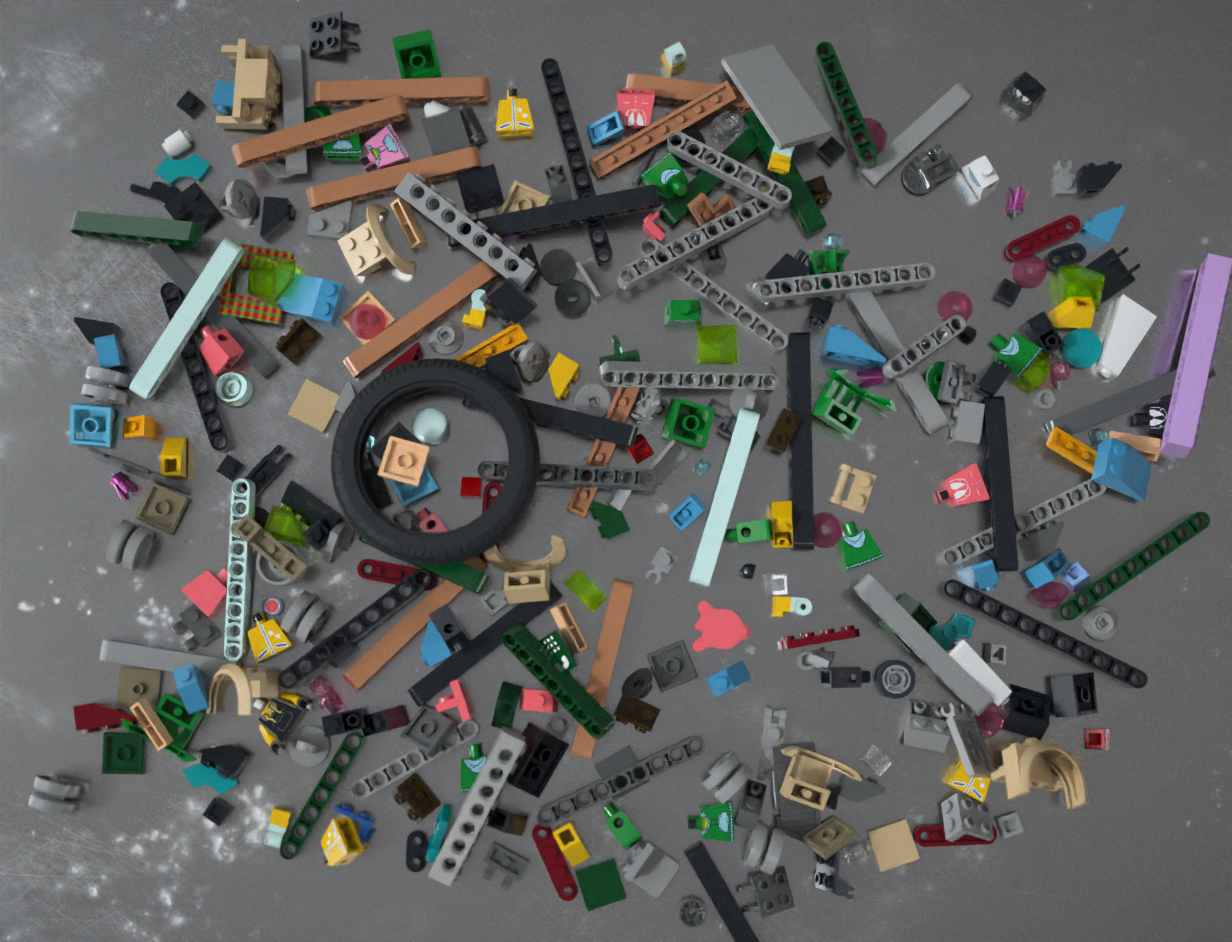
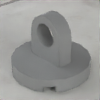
(239, 199)
(531, 360)
(750, 400)
(647, 403)
(309, 745)

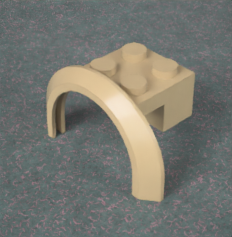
(369, 246)
(527, 579)
(249, 684)
(809, 776)

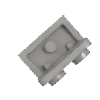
(966, 816)
(650, 869)

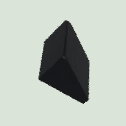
(833, 796)

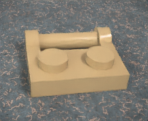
(859, 490)

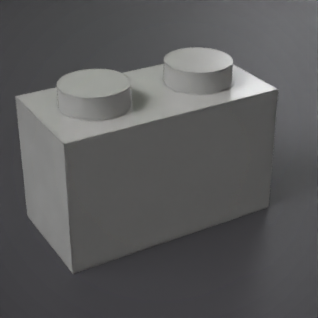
(967, 423)

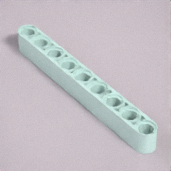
(186, 319)
(724, 497)
(234, 578)

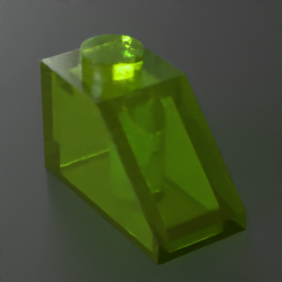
(1036, 372)
(585, 590)

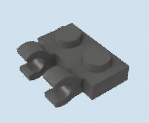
(938, 170)
(951, 383)
(200, 626)
(506, 862)

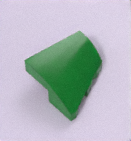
(827, 262)

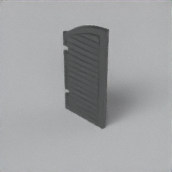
(138, 470)
(795, 817)

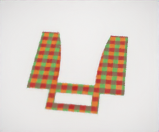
(247, 307)

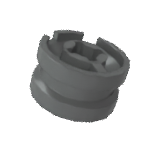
(690, 920)

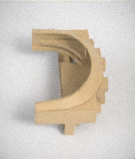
(255, 83)
(1030, 766)

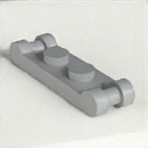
(771, 737)

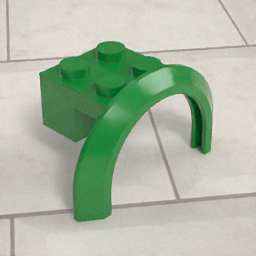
(842, 401)
(177, 722)

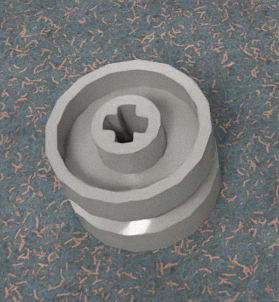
(106, 385)
(129, 545)
(272, 574)
(305, 616)
(724, 774)
(54, 795)
(766, 849)

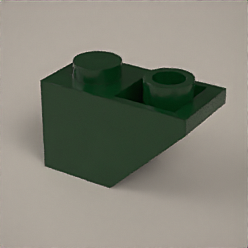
(610, 519)

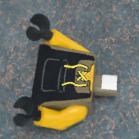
(280, 717)

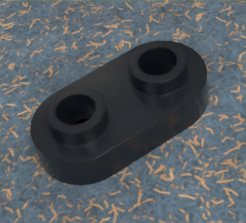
(1065, 256)
(416, 851)

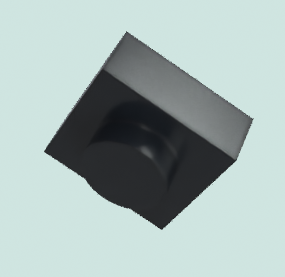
(190, 104)
(831, 150)
(1008, 291)
(230, 468)
(317, 534)
(217, 811)

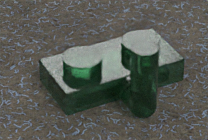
(632, 355)

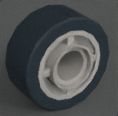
(906, 682)

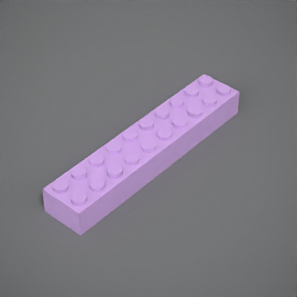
(1196, 356)

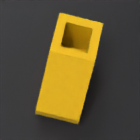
(1073, 313)
(561, 374)
(173, 458)
(782, 524)
(571, 843)

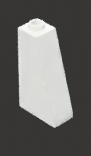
(1125, 332)
(979, 671)

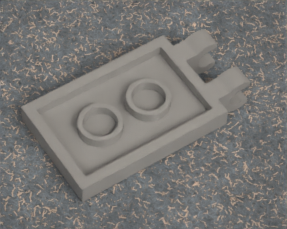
(969, 741)

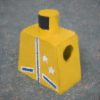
(514, 116)
(268, 638)
(973, 787)
(341, 842)

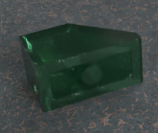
(506, 705)

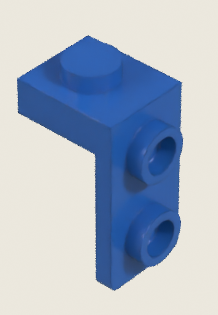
(365, 833)

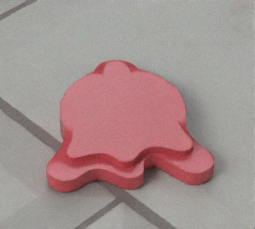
(719, 627)

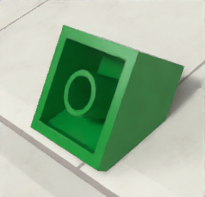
(416, 55)
(688, 422)

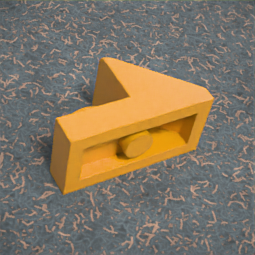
(139, 427)

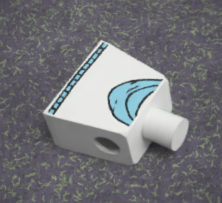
(981, 176)

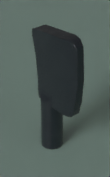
(158, 191)

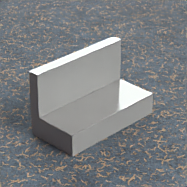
(594, 278)
(667, 461)

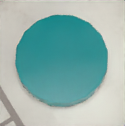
(1081, 348)

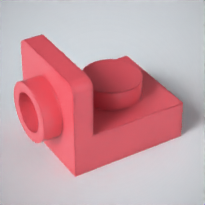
(654, 231)

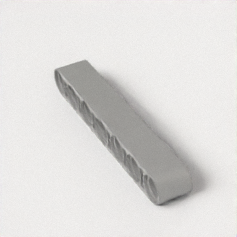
(293, 100)
(918, 132)
(723, 162)
(160, 658)
(408, 766)

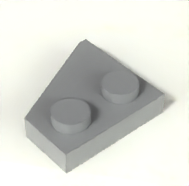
(331, 222)

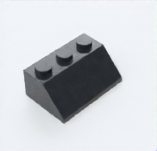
(310, 507)
(538, 760)

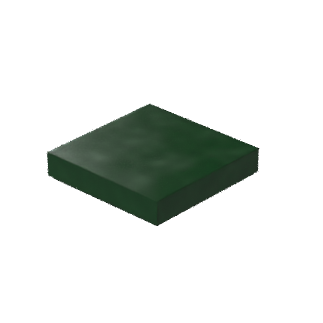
(123, 753)
(600, 884)

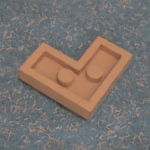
(706, 212)

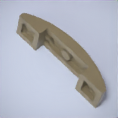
(269, 548)

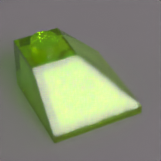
(270, 276)
(1080, 282)
(717, 344)
(284, 526)

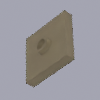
(162, 508)
(136, 684)
(830, 837)

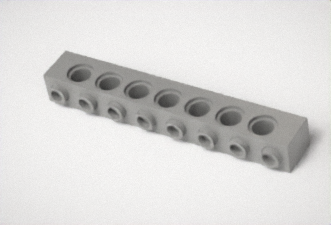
(408, 189)
(506, 740)

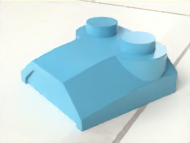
(91, 424)
(409, 493)

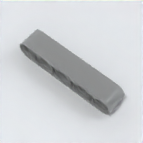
(917, 351)

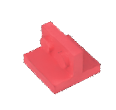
(460, 700)

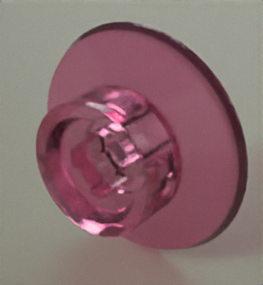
(1025, 279)
(958, 298)
(371, 330)
(1058, 370)
(834, 525)
(1050, 594)
(989, 721)

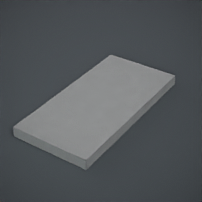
(776, 97)

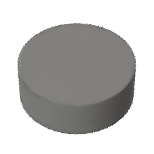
(1045, 399)
(802, 660)

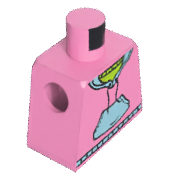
(384, 150)

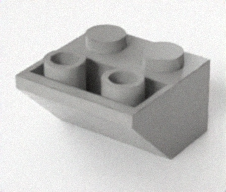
(926, 726)

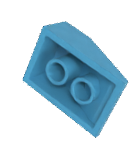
(313, 299)
(847, 347)
(1122, 469)

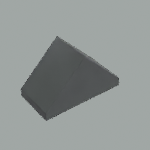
(714, 258)

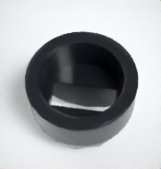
(965, 338)
(747, 571)

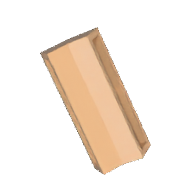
(410, 223)
(1146, 446)
(566, 630)
(151, 723)

